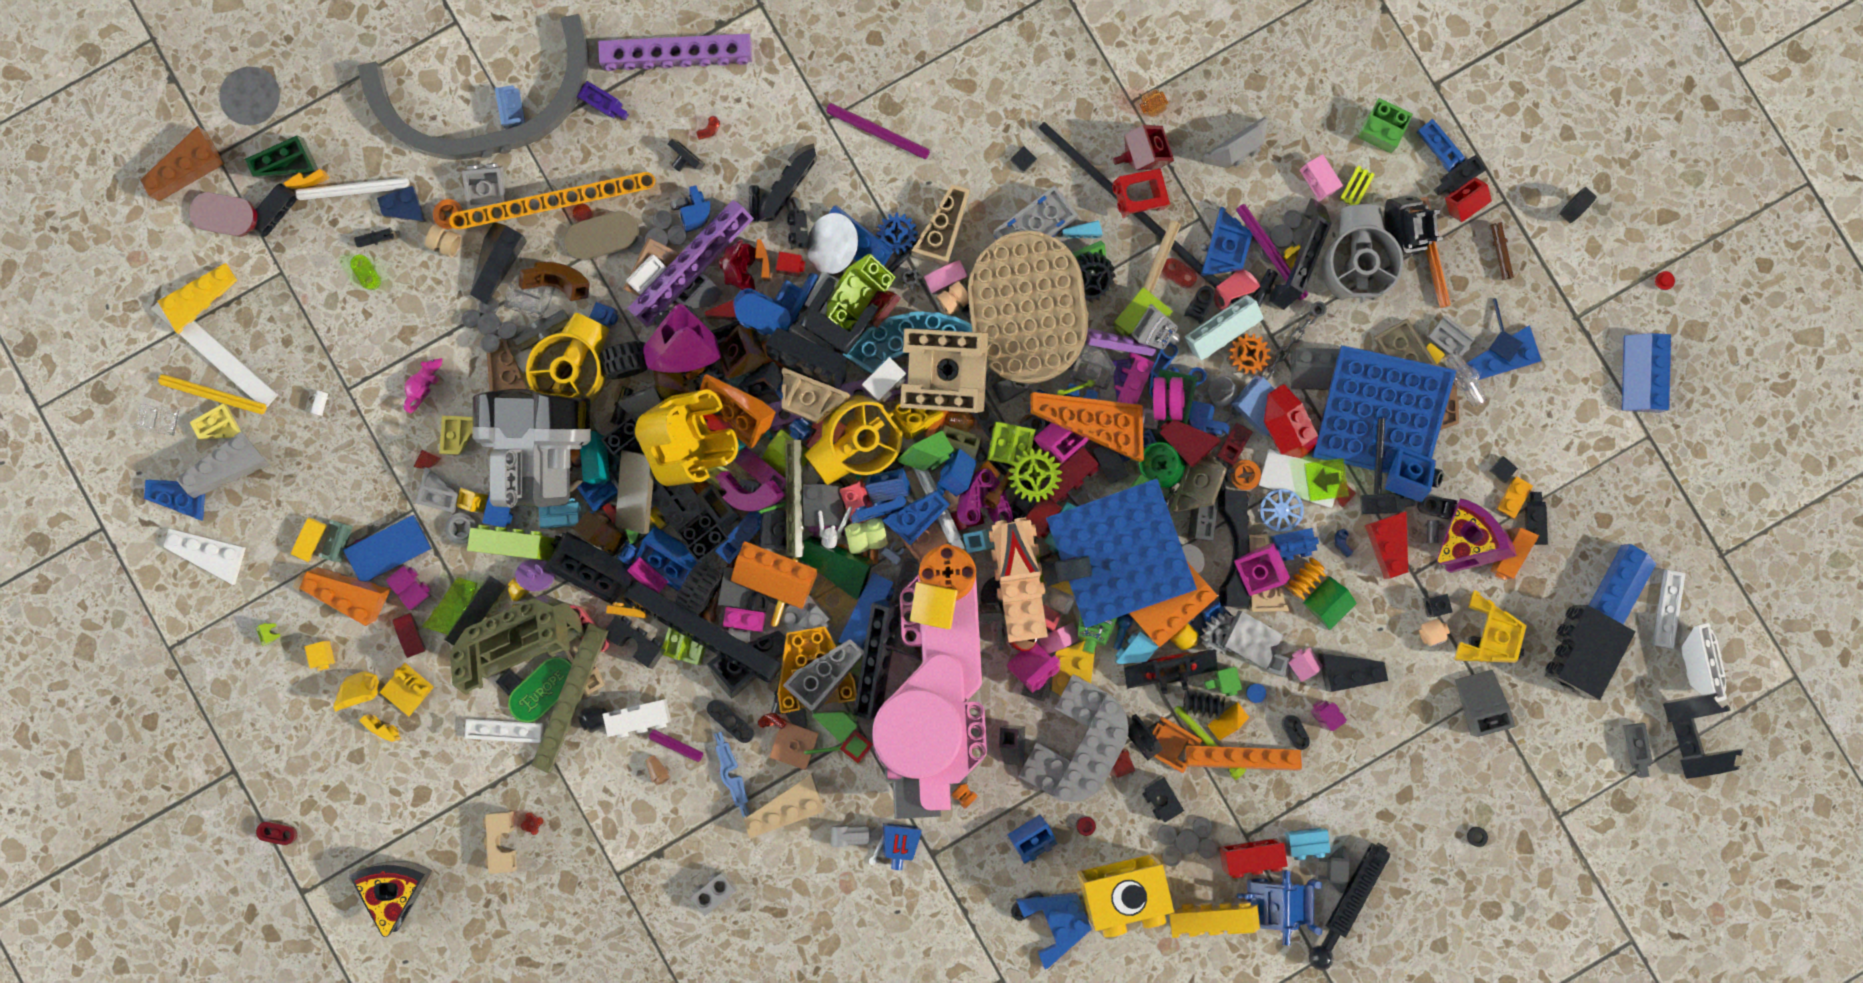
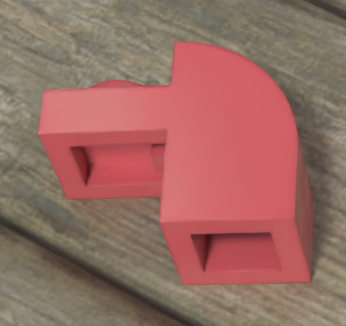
(838, 433)

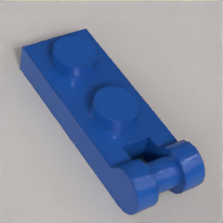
(1440, 145)
(878, 509)

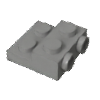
(484, 185)
(810, 617)

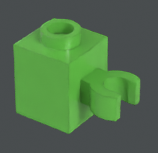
(1227, 681)

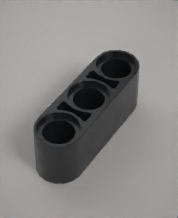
(273, 209)

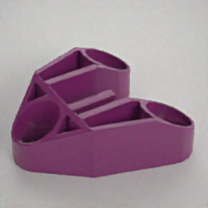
(972, 500)

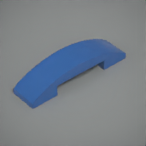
(743, 532)

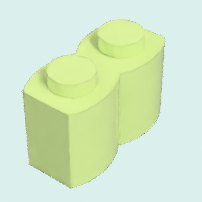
(866, 535)

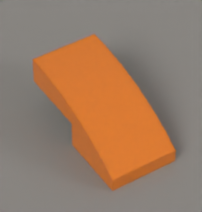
(762, 256)

